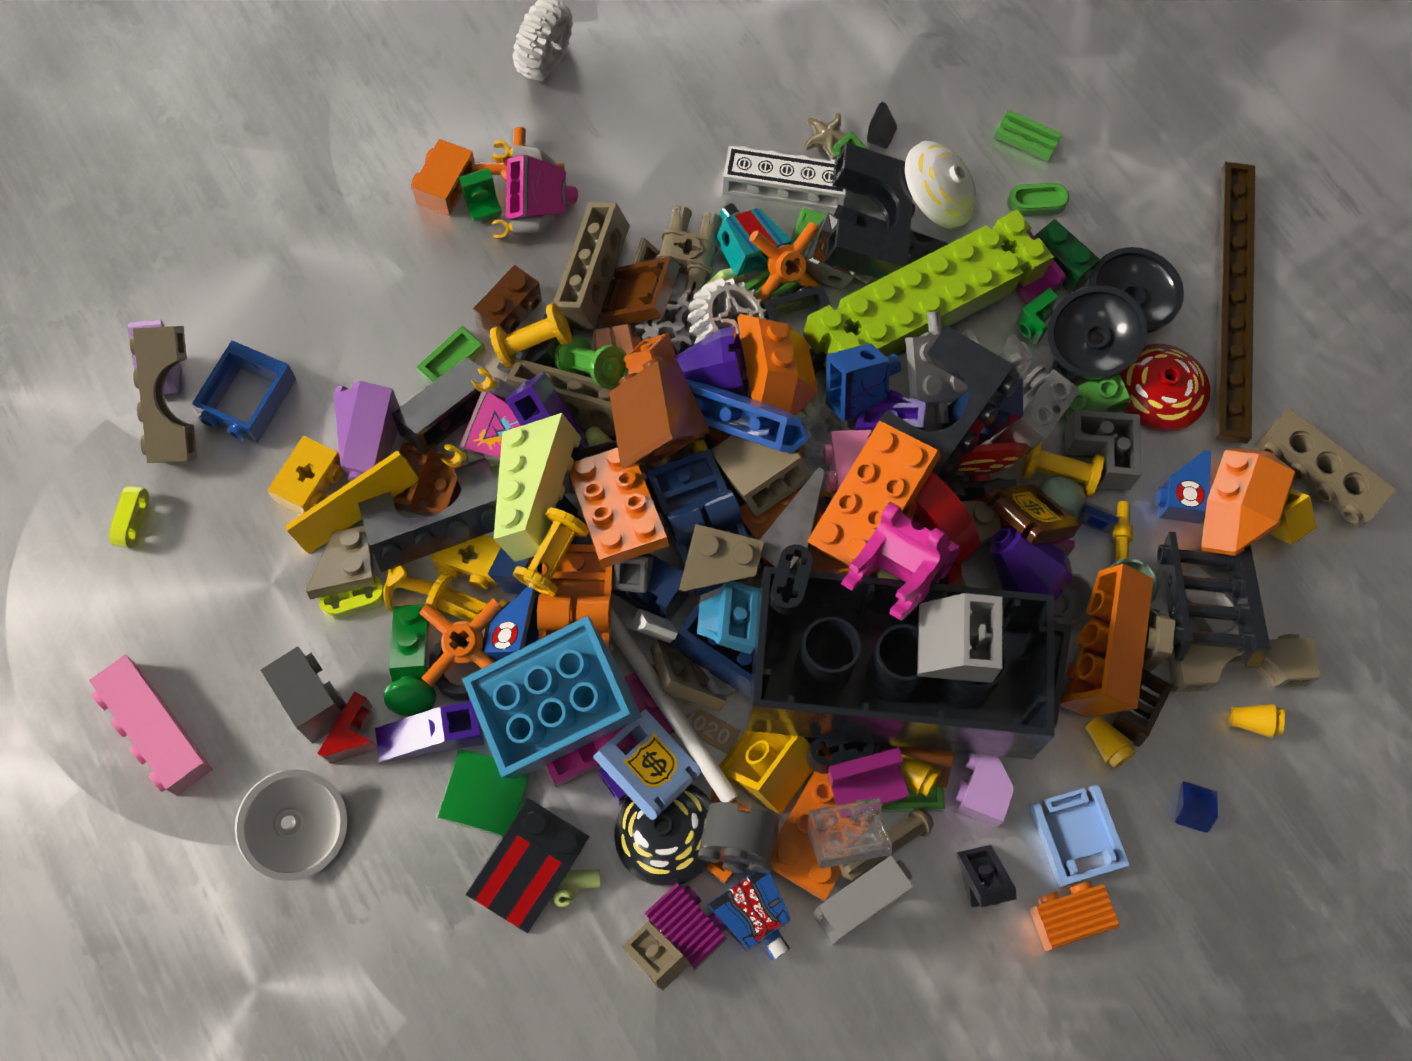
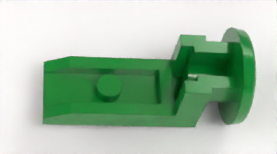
(408, 663)

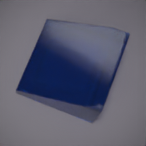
(1098, 517)
(1196, 807)

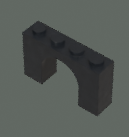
(884, 182)
(988, 383)
(405, 539)

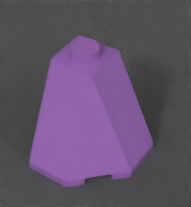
(364, 426)

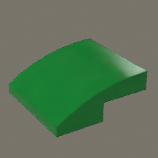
(479, 795)

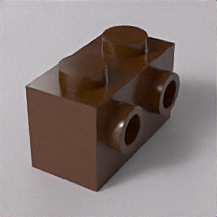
(508, 302)

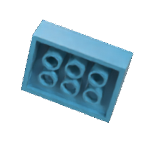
(550, 699)

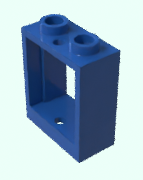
(233, 359)

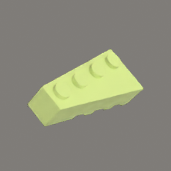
(531, 482)

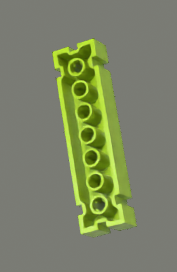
(949, 280)

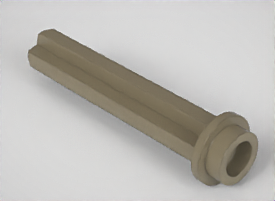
(917, 824)

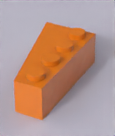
(1112, 644)

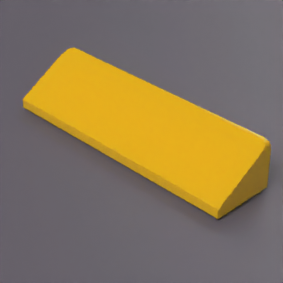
(342, 509)

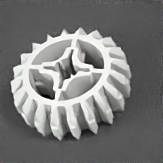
(542, 39)
(728, 303)

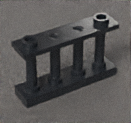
(1241, 586)

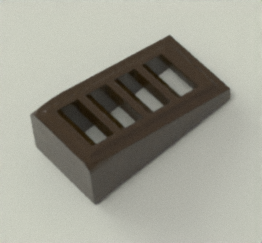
(1134, 726)

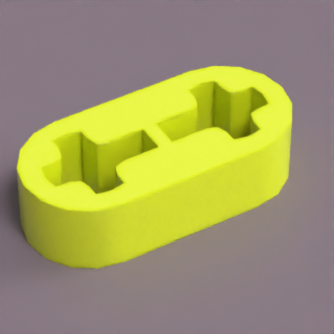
(128, 516)
(354, 603)

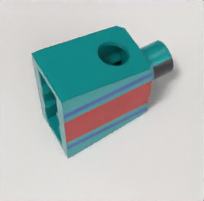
(735, 234)

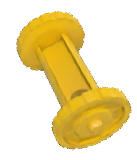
(508, 344)
(1063, 466)
(551, 550)
(455, 602)

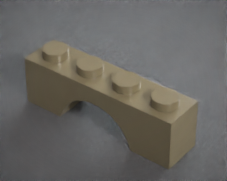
(165, 435)
(1288, 664)

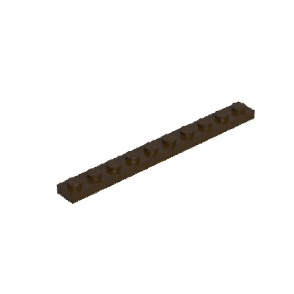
(1235, 304)

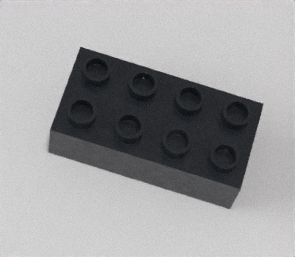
(852, 672)

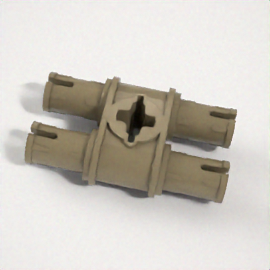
(700, 247)

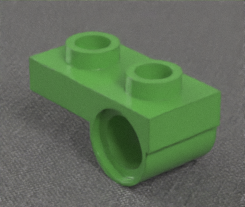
(1101, 395)

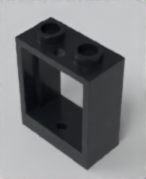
(802, 299)

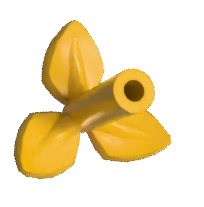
(399, 577)

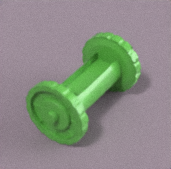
(603, 365)

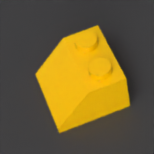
(768, 767)

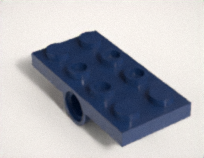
(693, 494)

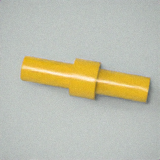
(1122, 531)

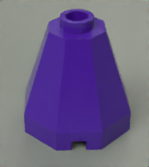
(717, 361)
(1028, 566)

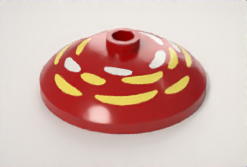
(1162, 402)
(990, 459)

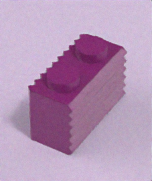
(687, 925)

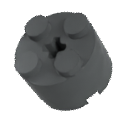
(739, 838)

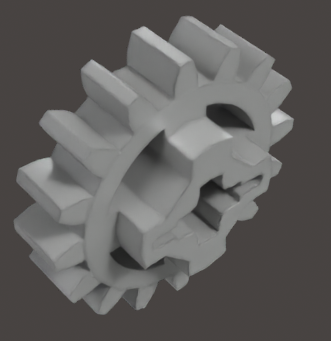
(672, 323)

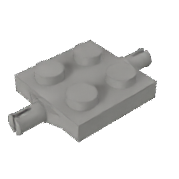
(927, 380)

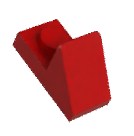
(343, 740)

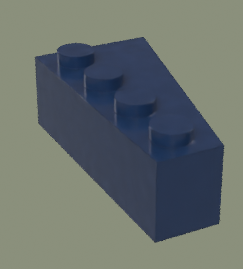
(663, 591)

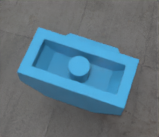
(731, 616)

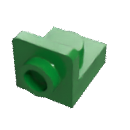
(480, 195)
(1034, 314)

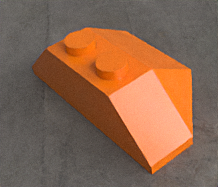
(777, 364)
(1245, 500)

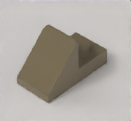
(656, 955)

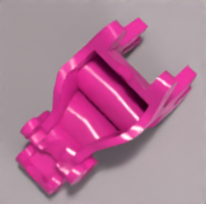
(907, 554)

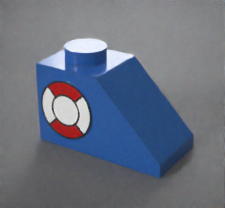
(1186, 491)
(514, 626)

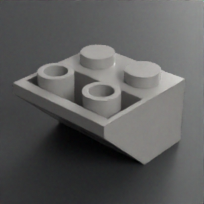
(961, 638)

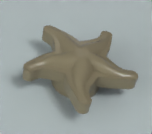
(825, 135)

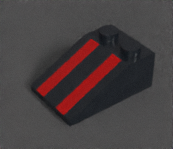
(527, 865)

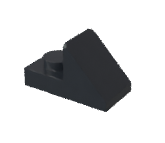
(985, 877)

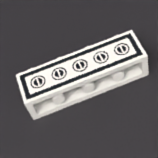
(781, 178)

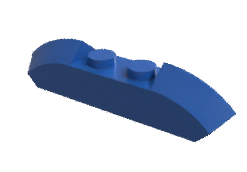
(749, 418)

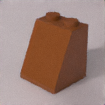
(655, 413)

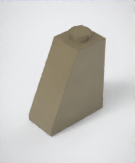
(759, 472)

